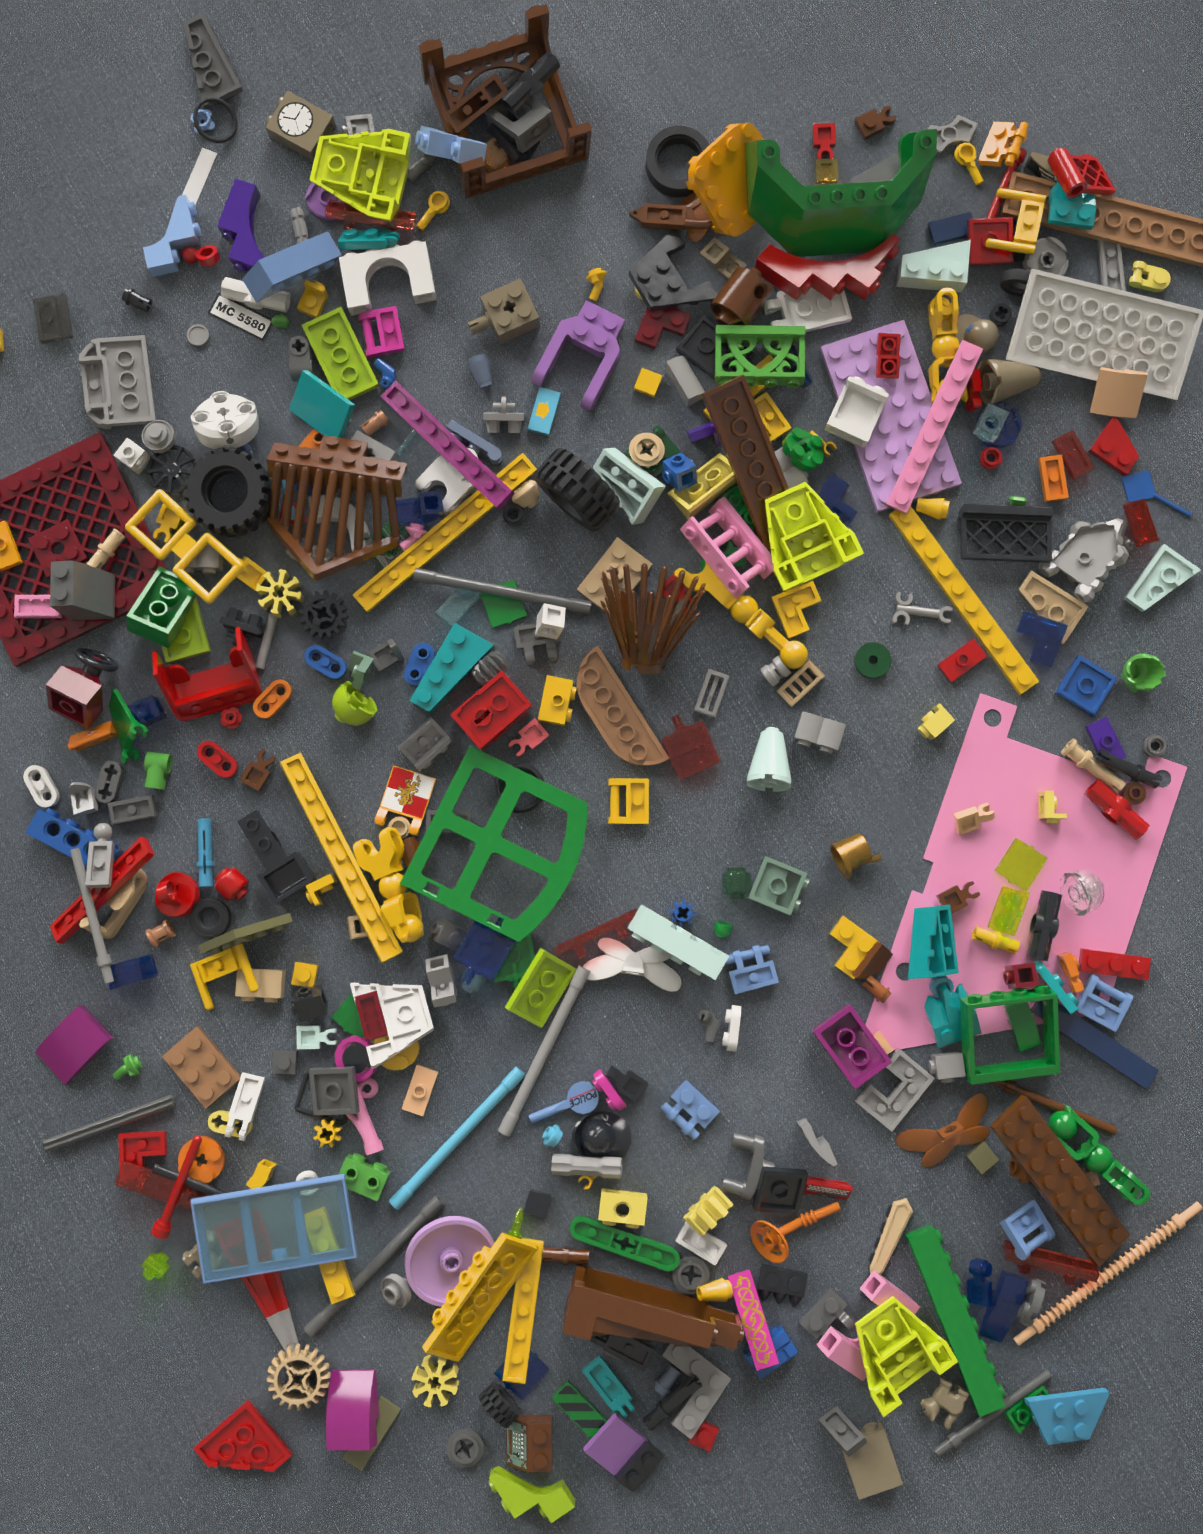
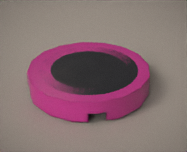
(353, 1052)

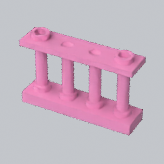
(743, 538)

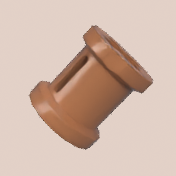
(160, 933)

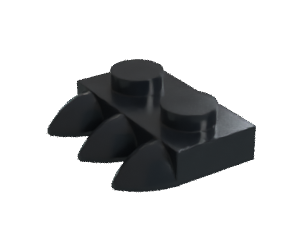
(782, 1283)

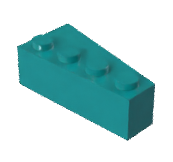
(450, 667)

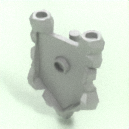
(1088, 556)

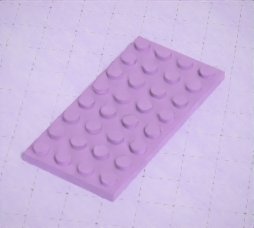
(900, 418)

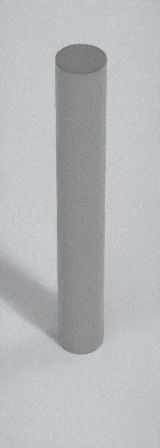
(266, 642)

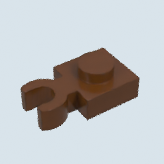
(872, 123)
(257, 774)
(956, 897)

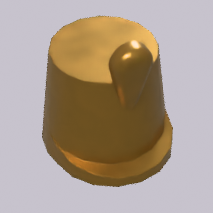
(851, 854)

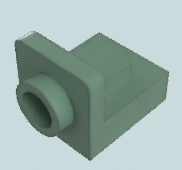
(361, 668)

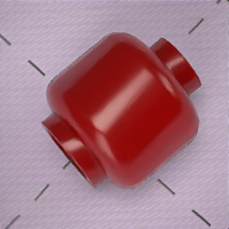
(231, 884)

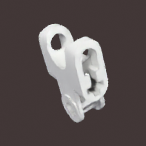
(445, 474)

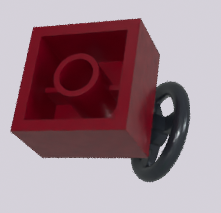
(78, 691)

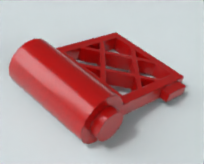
(1075, 172)

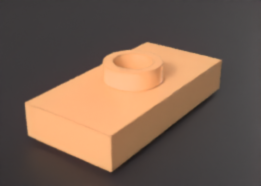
(420, 1090)

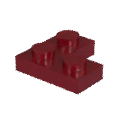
(655, 321)

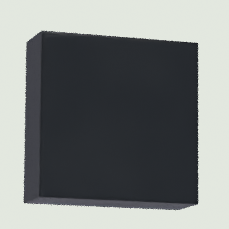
(537, 1203)

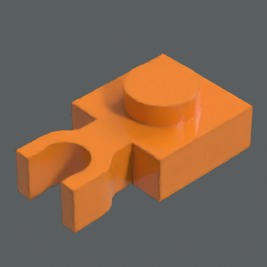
(1070, 969)

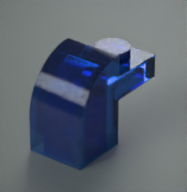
(831, 493)
(423, 509)
(133, 971)

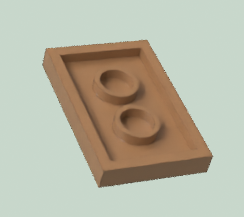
(202, 1067)

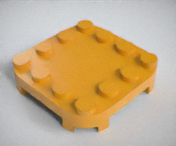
(721, 179)

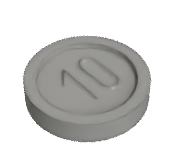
(198, 335)

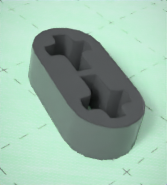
(104, 781)

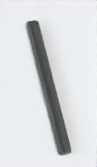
(109, 1123)

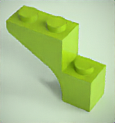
(521, 1495)

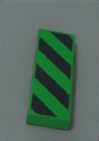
(579, 1409)

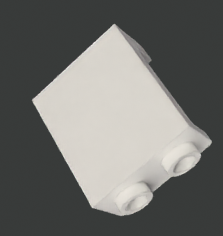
(857, 411)

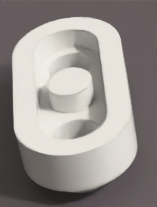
(42, 787)
(730, 1038)

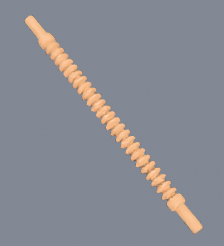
(1177, 1221)

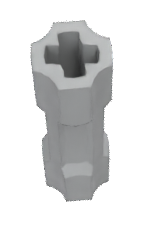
(588, 1166)

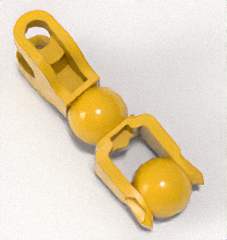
(943, 325)
(401, 908)

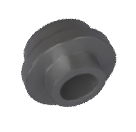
(1161, 746)

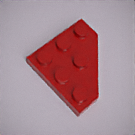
(244, 1442)

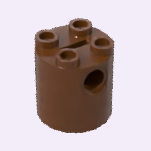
(741, 297)

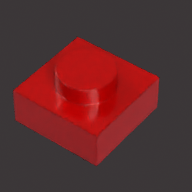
(705, 1436)

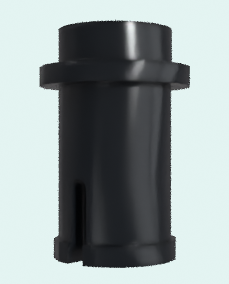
(136, 299)

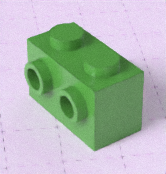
(364, 1176)

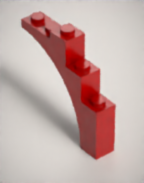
(829, 278)

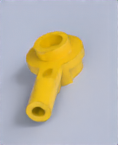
(965, 155)
(438, 203)

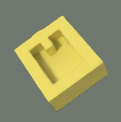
(1046, 805)

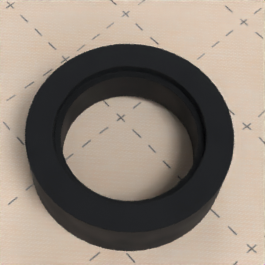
(663, 139)

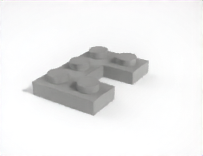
(910, 1088)

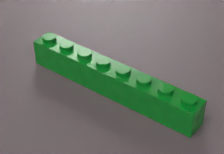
(955, 1320)

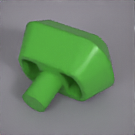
(280, 320)
(1017, 500)

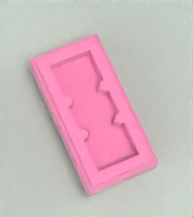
(34, 607)

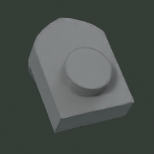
(82, 799)

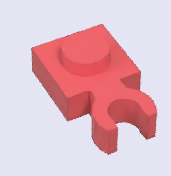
(531, 735)

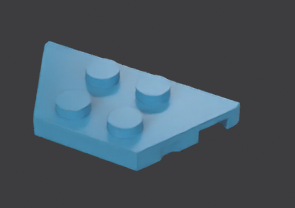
(1068, 1414)

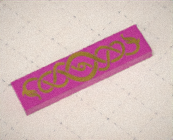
(753, 1320)

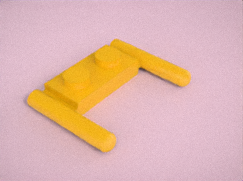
(1027, 224)
(220, 965)

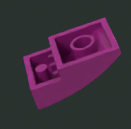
(73, 1044)
(352, 1410)

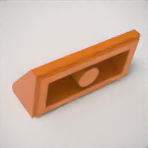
(92, 736)

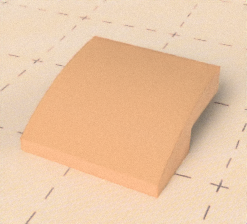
(1118, 392)

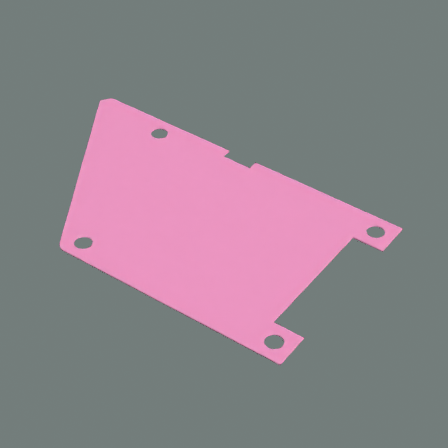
(1009, 779)

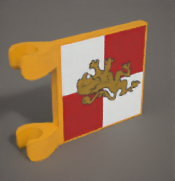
(406, 795)

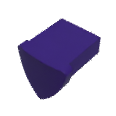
(704, 431)

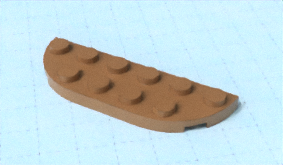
(616, 713)

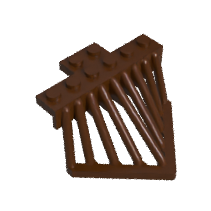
(336, 465)

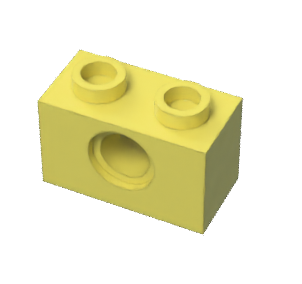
(612, 1198)

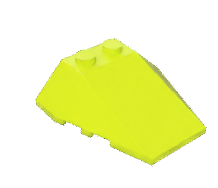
(364, 170)
(806, 537)
(898, 1352)

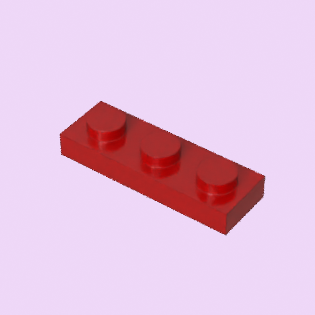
(1114, 964)

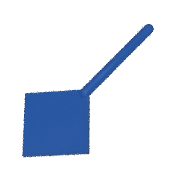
(1140, 486)

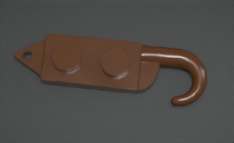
(668, 217)

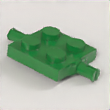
(517, 962)

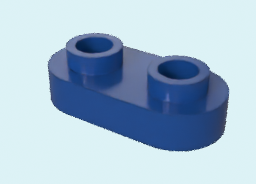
(326, 662)
(418, 663)

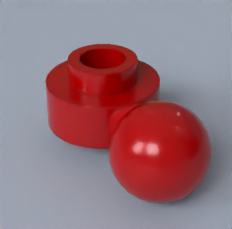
(207, 256)

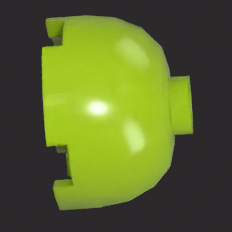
(352, 706)

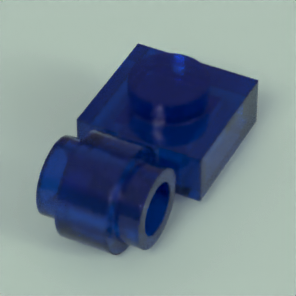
(978, 1289)

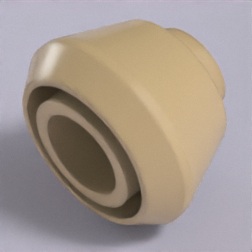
(527, 494)

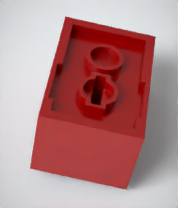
(492, 711)

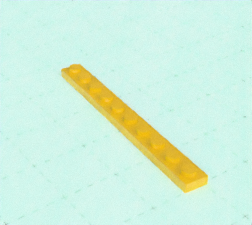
(439, 537)
(964, 600)
(341, 858)

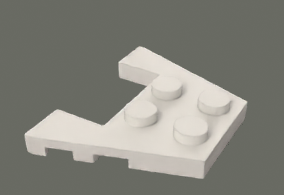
(404, 1015)

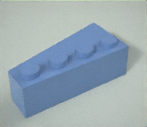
(291, 266)

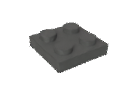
(334, 1090)

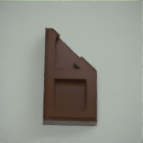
(873, 961)

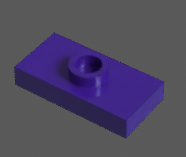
(1104, 737)

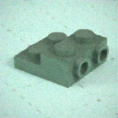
(779, 886)

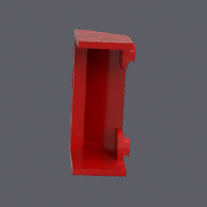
(210, 689)

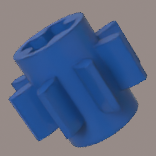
(688, 914)

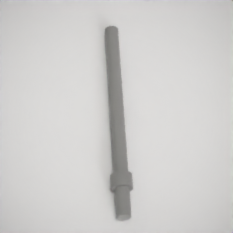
(103, 959)

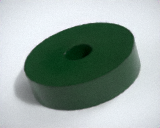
(882, 657)

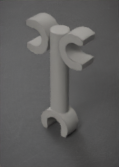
(903, 609)

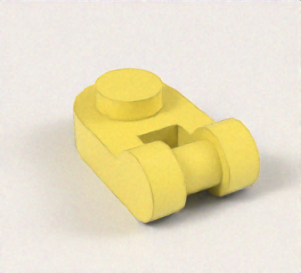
(1156, 279)

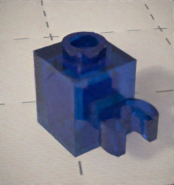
(147, 710)

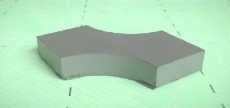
(957, 132)

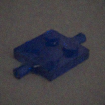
(483, 951)

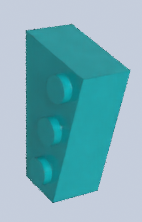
(932, 943)

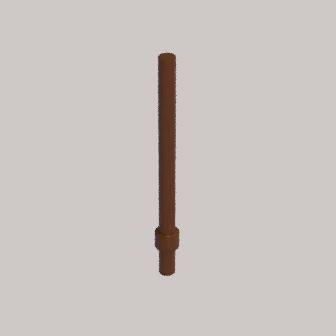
(1010, 1087)

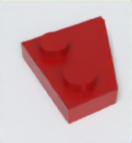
(1115, 447)

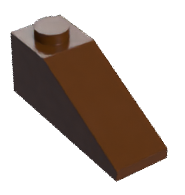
(475, 103)

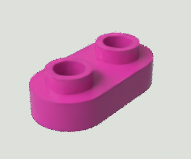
(614, 1099)

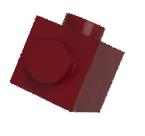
(1020, 975)

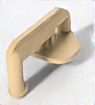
(122, 903)

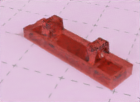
(342, 211)
(577, 942)
(158, 1187)
(1048, 1260)

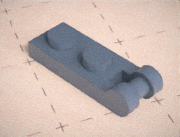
(476, 443)

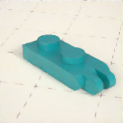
(367, 239)
(1056, 984)
(609, 1386)

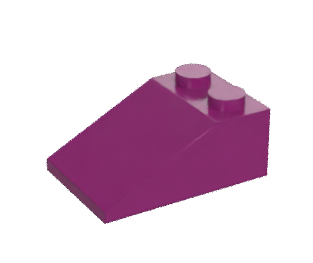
(851, 1046)

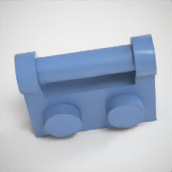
(1099, 1009)
(1024, 1222)

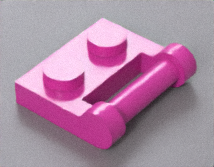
(389, 332)

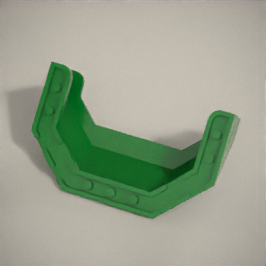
(836, 216)

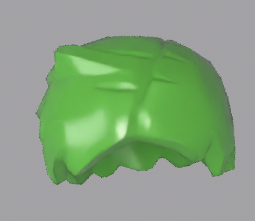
(1143, 672)

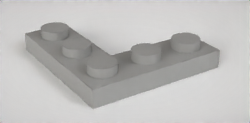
(701, 1402)

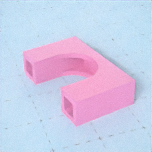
(846, 1350)

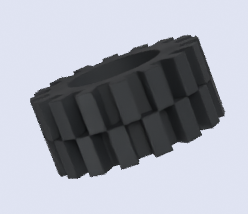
(499, 1404)

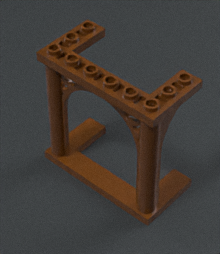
(535, 42)

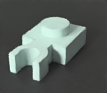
(311, 1037)

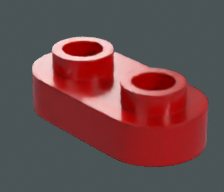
(218, 759)

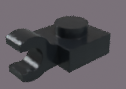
(629, 1083)

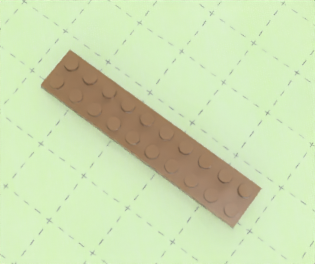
(1123, 223)

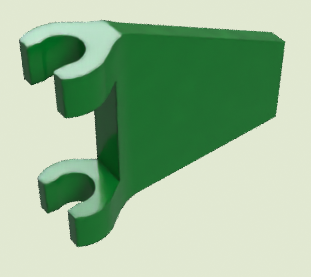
(125, 726)

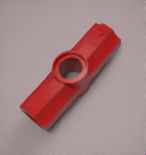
(1117, 809)

